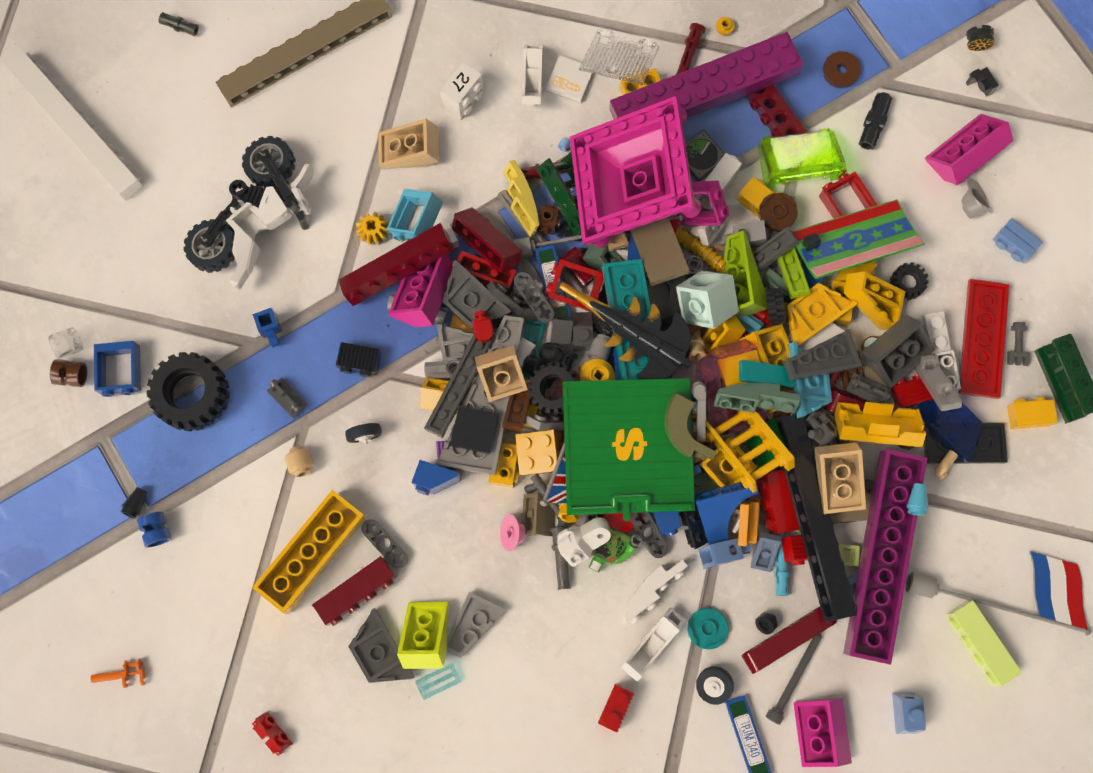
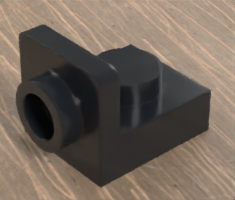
(985, 80)

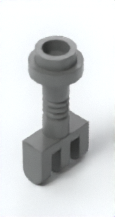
(1018, 352)

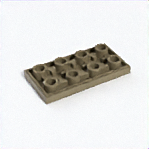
(659, 251)

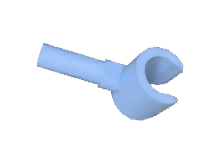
(564, 144)

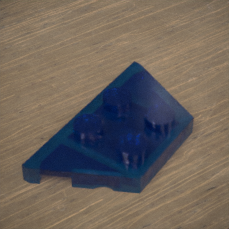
(955, 427)

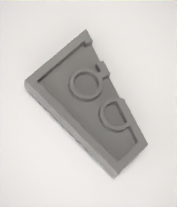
(471, 623)

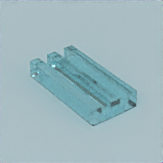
(454, 673)

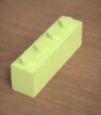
(983, 643)

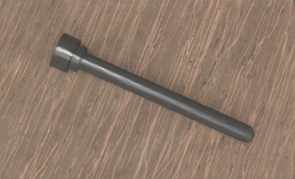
(776, 713)

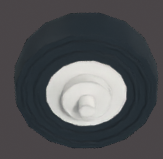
(363, 432)
(715, 685)

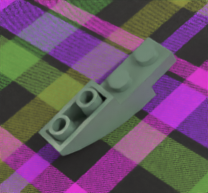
(752, 395)

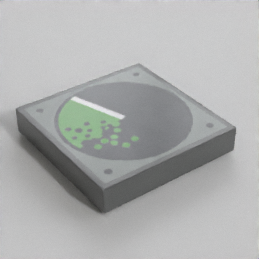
(702, 155)

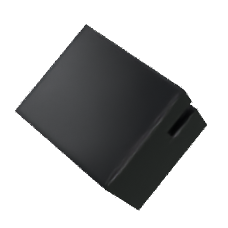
(811, 241)

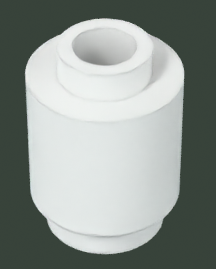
(533, 294)

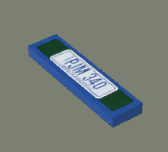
(546, 258)
(747, 735)

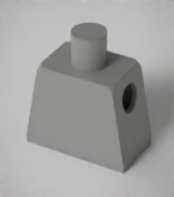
(755, 233)

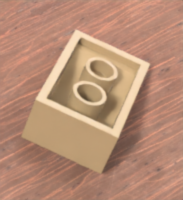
(409, 145)
(841, 477)

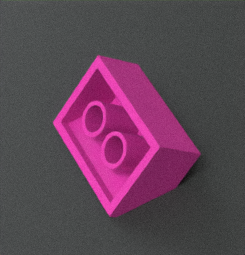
(822, 733)

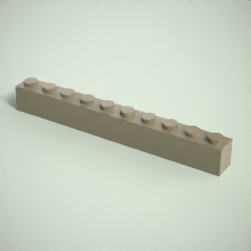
(302, 49)

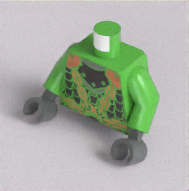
(616, 550)

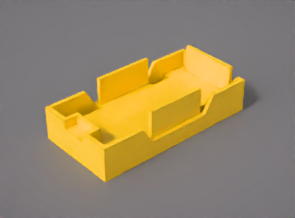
(879, 424)

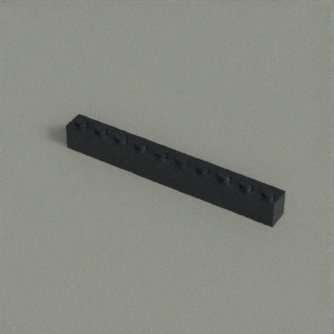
(814, 525)

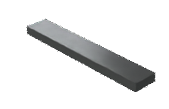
(456, 388)

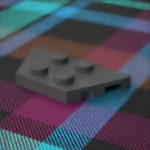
(468, 295)
(377, 652)

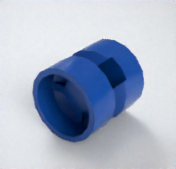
(153, 529)

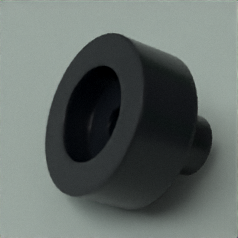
(766, 623)

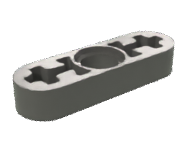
(521, 287)
(370, 536)
(655, 536)

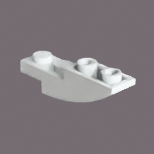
(945, 357)
(645, 595)

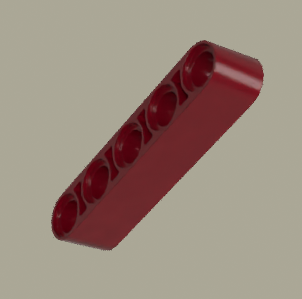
(786, 640)

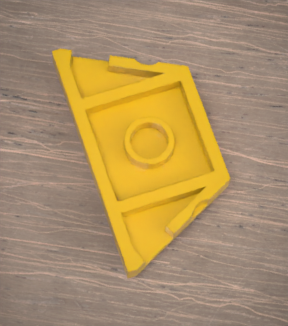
(815, 312)

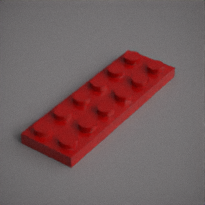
(984, 339)

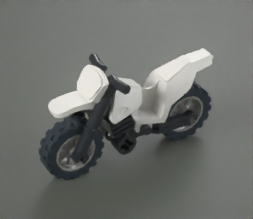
(251, 211)

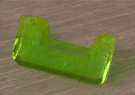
(801, 157)

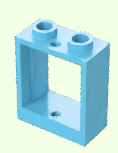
(404, 211)

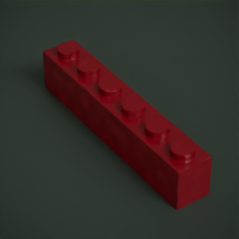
(396, 264)

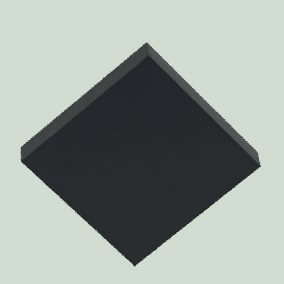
(474, 430)

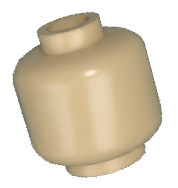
(299, 461)

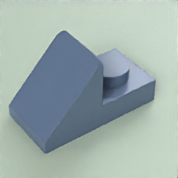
(765, 551)

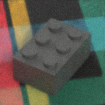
(898, 350)

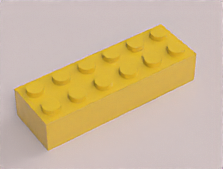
(309, 552)

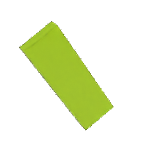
(793, 274)

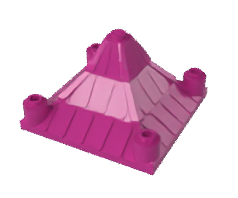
(632, 172)

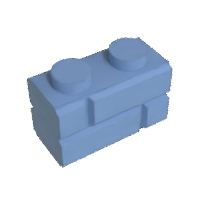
(1017, 241)

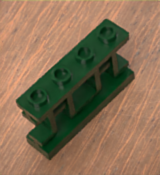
(1067, 377)

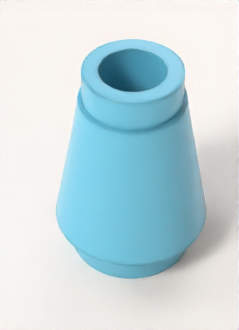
(918, 501)

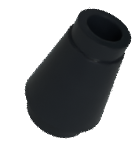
(134, 503)

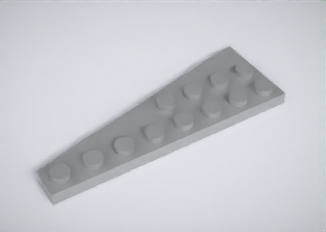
(508, 334)

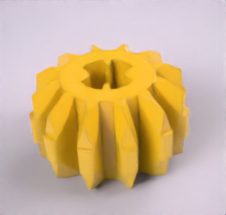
(371, 221)

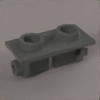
(868, 389)
(286, 397)

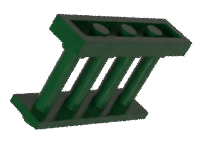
(559, 189)

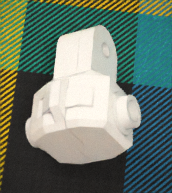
(579, 541)

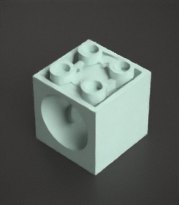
(707, 299)

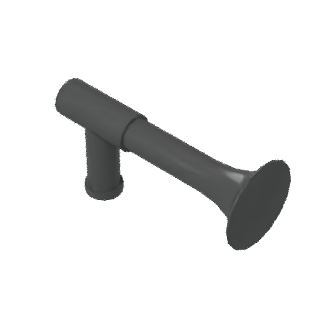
(539, 484)

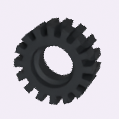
(920, 277)
(775, 306)

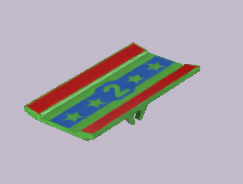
(858, 239)

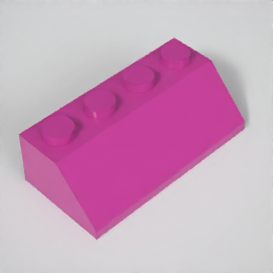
(970, 148)
(422, 294)

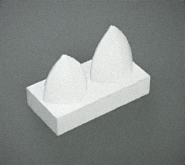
(707, 232)

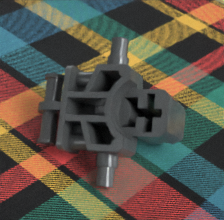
(823, 427)

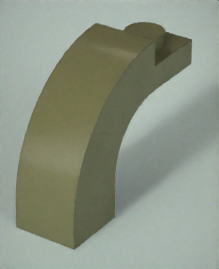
(677, 431)

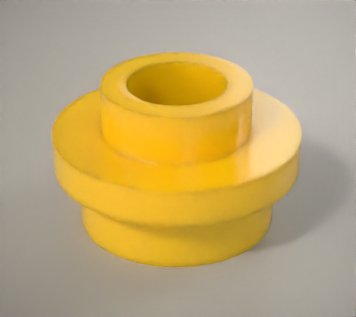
(724, 31)

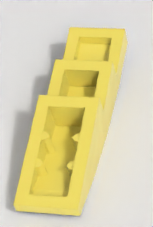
(523, 203)

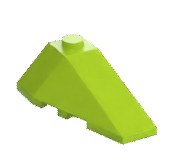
(745, 273)

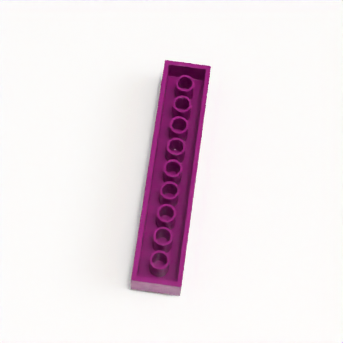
(719, 79)
(884, 558)

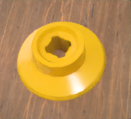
(592, 366)

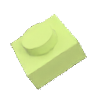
(849, 554)

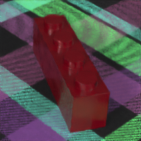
(486, 240)
(354, 591)

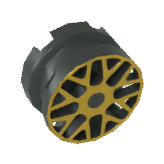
(980, 38)

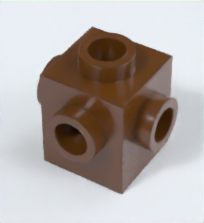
(553, 220)

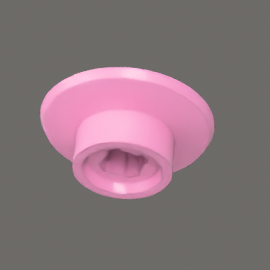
(511, 532)

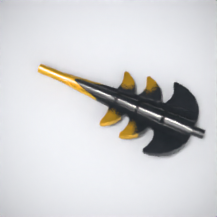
(664, 349)

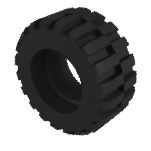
(170, 374)

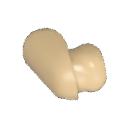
(941, 470)

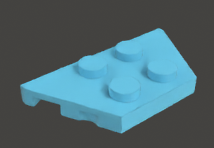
(813, 391)

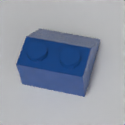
(433, 478)

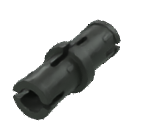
(178, 24)

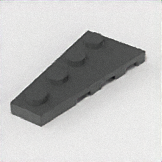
(828, 357)

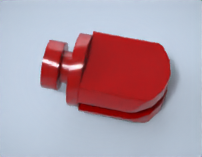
(483, 327)

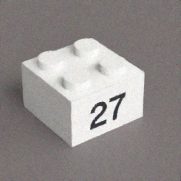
(462, 91)

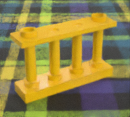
(770, 442)

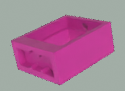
(720, 209)

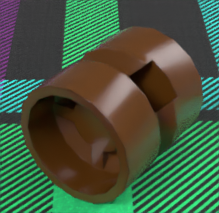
(71, 373)

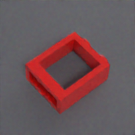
(845, 180)
(557, 272)

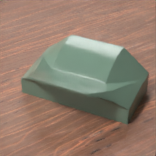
(773, 280)

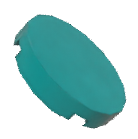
(707, 628)

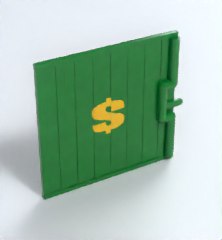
(620, 448)

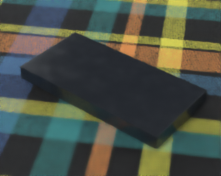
(988, 449)

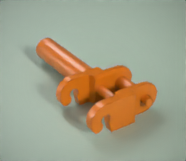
(121, 674)

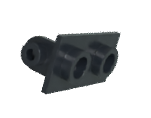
(695, 534)

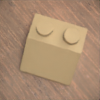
(500, 373)

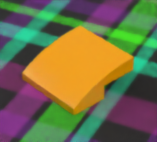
(749, 522)

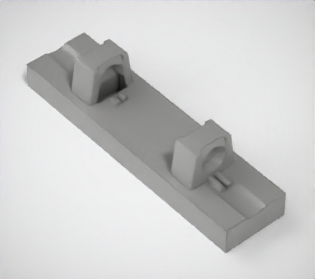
(938, 384)

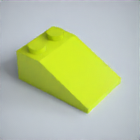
(424, 635)

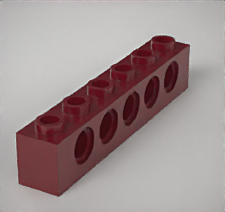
(779, 110)

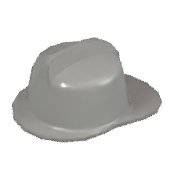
(975, 200)

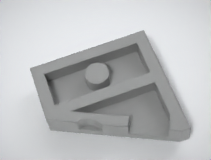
(453, 342)

